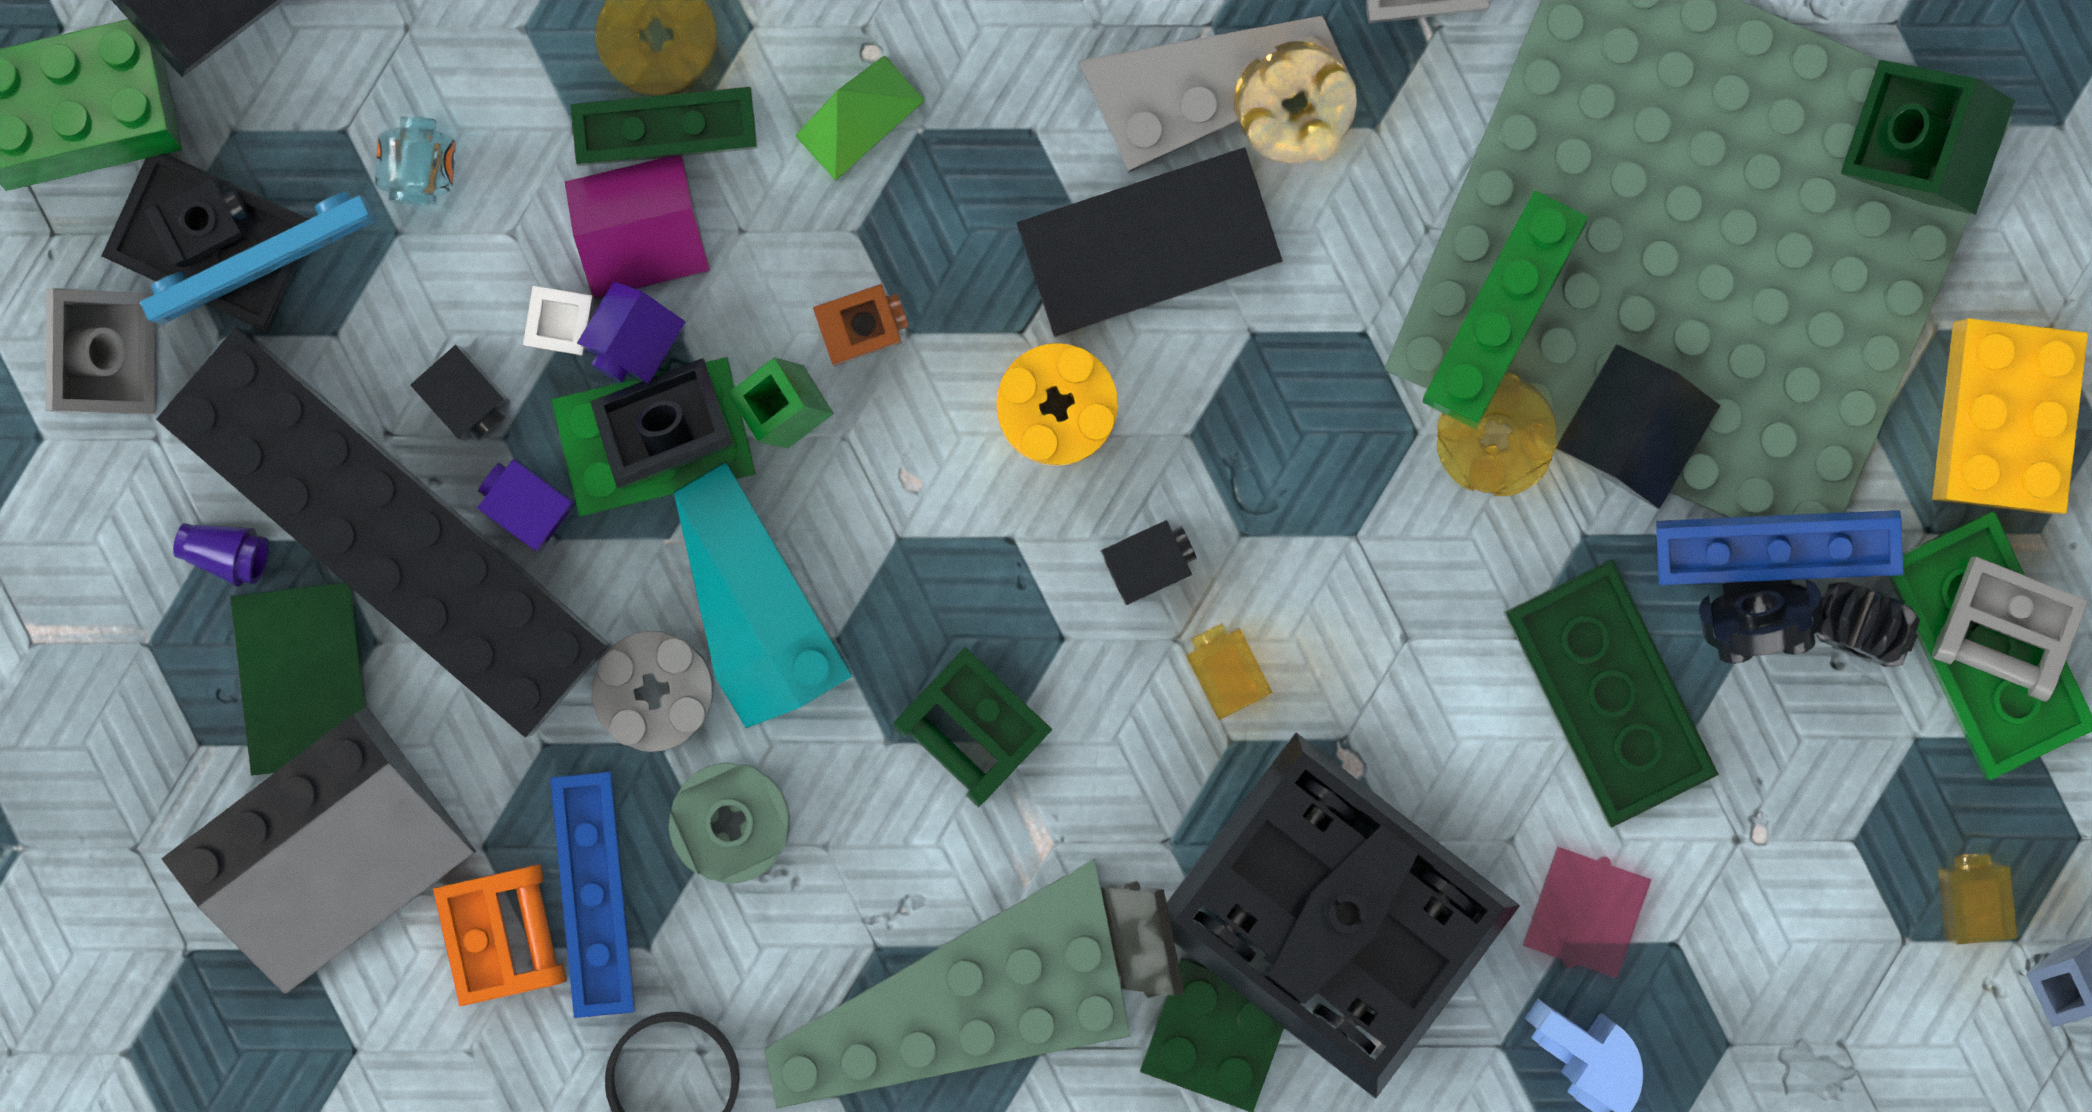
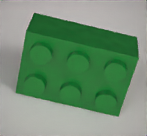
(82, 104)

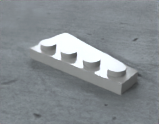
(1184, 89)

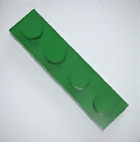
(1505, 309)

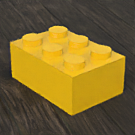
(2010, 416)

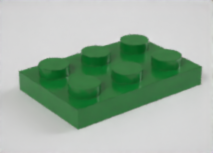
(589, 465)

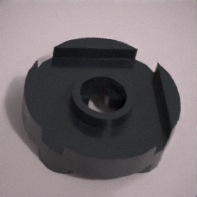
(1761, 619)

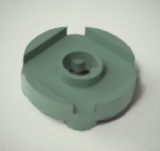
(715, 854)

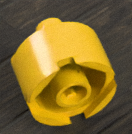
(1072, 373)

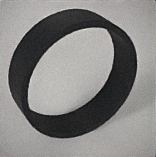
(682, 1017)

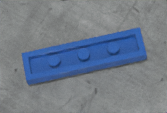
(1779, 547)
(593, 894)

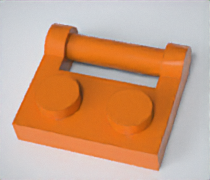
(479, 938)

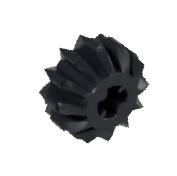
(1867, 624)

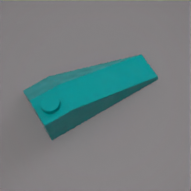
(756, 617)

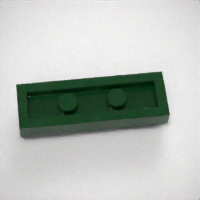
(663, 126)

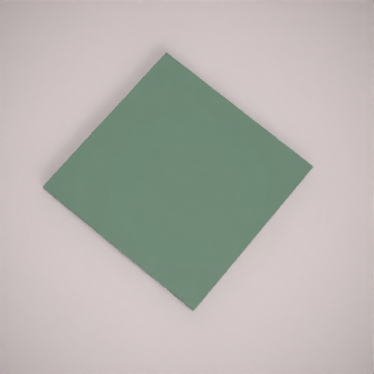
(1709, 242)

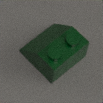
(1928, 135)

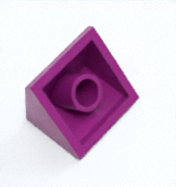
(636, 225)

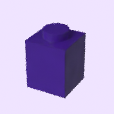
(630, 334)
(524, 503)

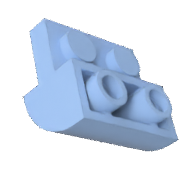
(1599, 1062)

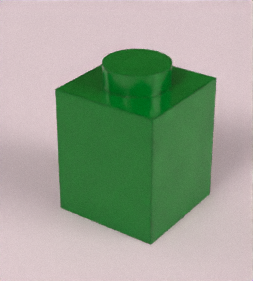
(780, 403)

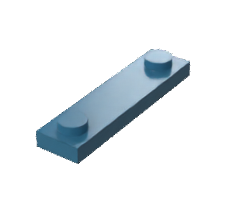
(179, 295)

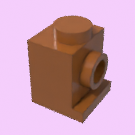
(837, 317)

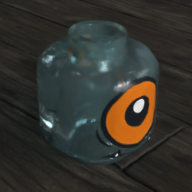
(415, 162)

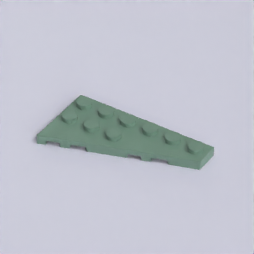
(994, 995)

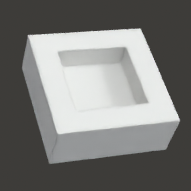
(557, 320)

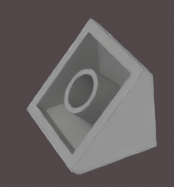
(99, 353)

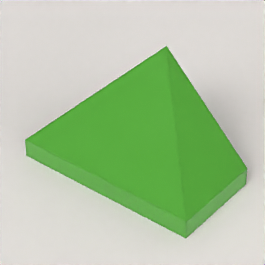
(859, 117)

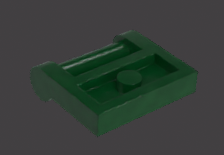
(986, 712)

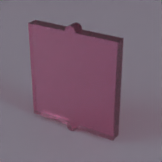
(1586, 912)

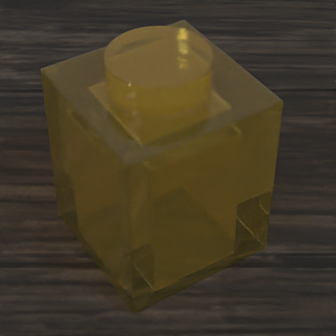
(1226, 670)
(1977, 900)

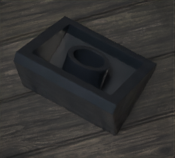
(662, 424)
(1638, 425)

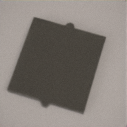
(1142, 939)

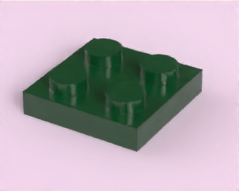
(1212, 1040)

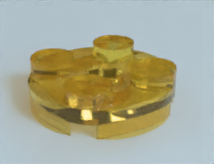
(656, 72)
(1279, 75)
(1489, 467)

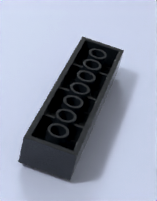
(383, 531)

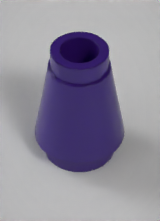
(224, 551)

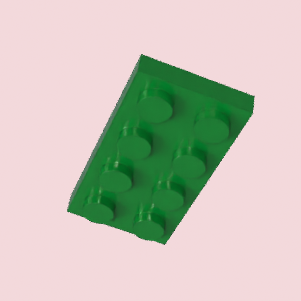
(1994, 714)

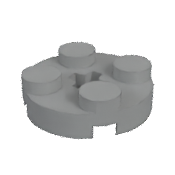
(633, 720)

